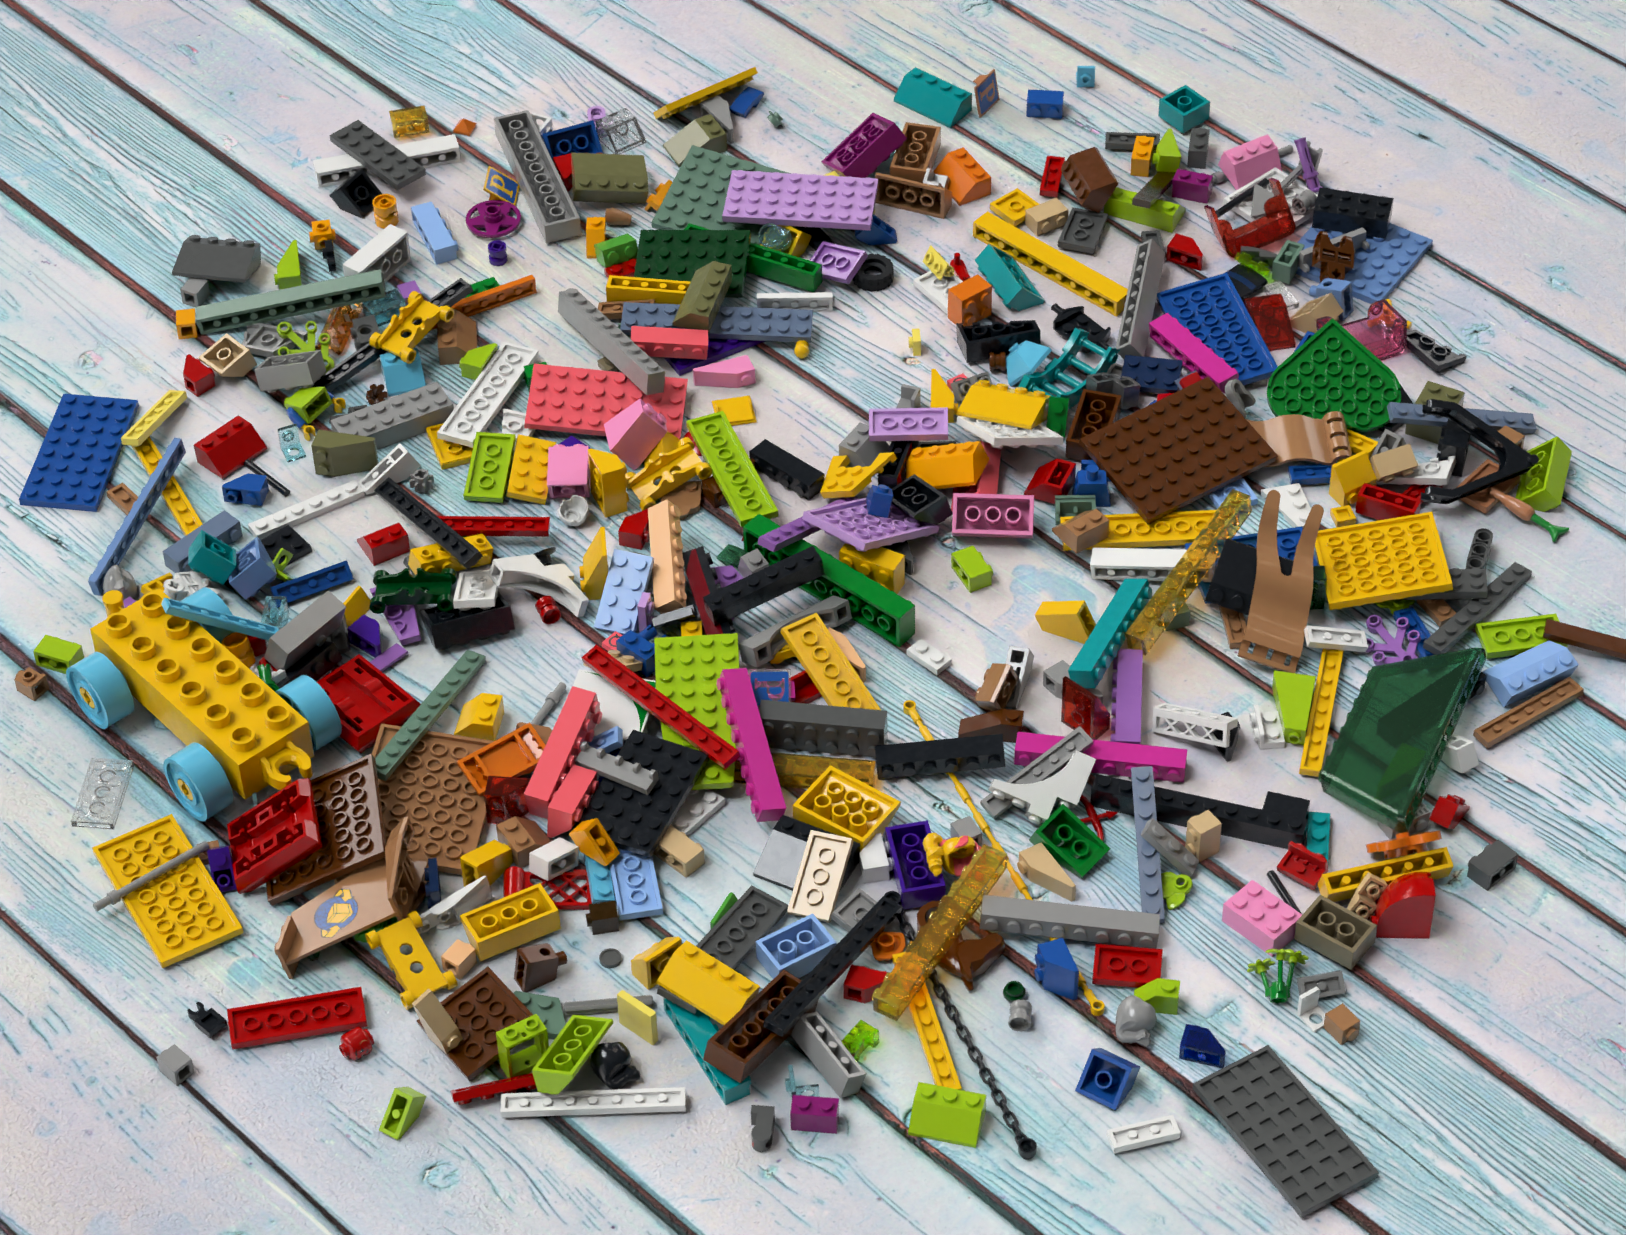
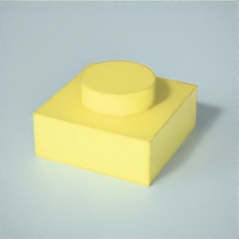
(915, 342)

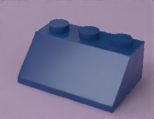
(573, 139)

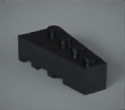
(979, 339)

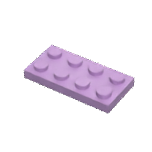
(908, 424)

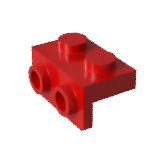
(1303, 865)

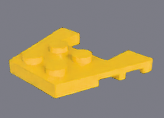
(849, 481)

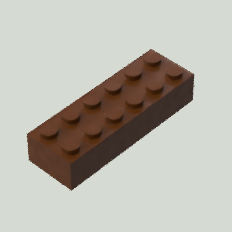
(743, 1040)

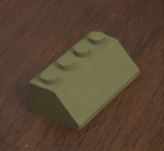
(704, 297)

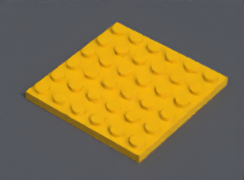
(1382, 561)

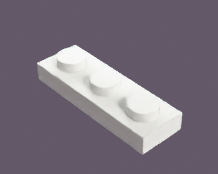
(1335, 638)
(1143, 1134)

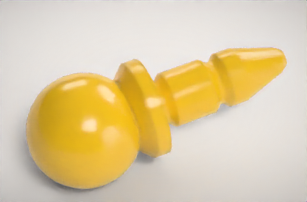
(801, 349)

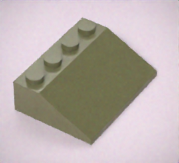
(609, 178)

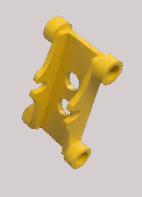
(416, 309)
(683, 458)
(414, 984)

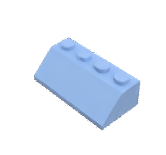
(1530, 672)

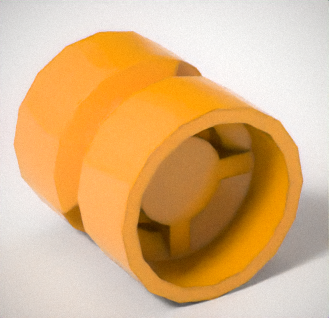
(385, 210)
(240, 647)

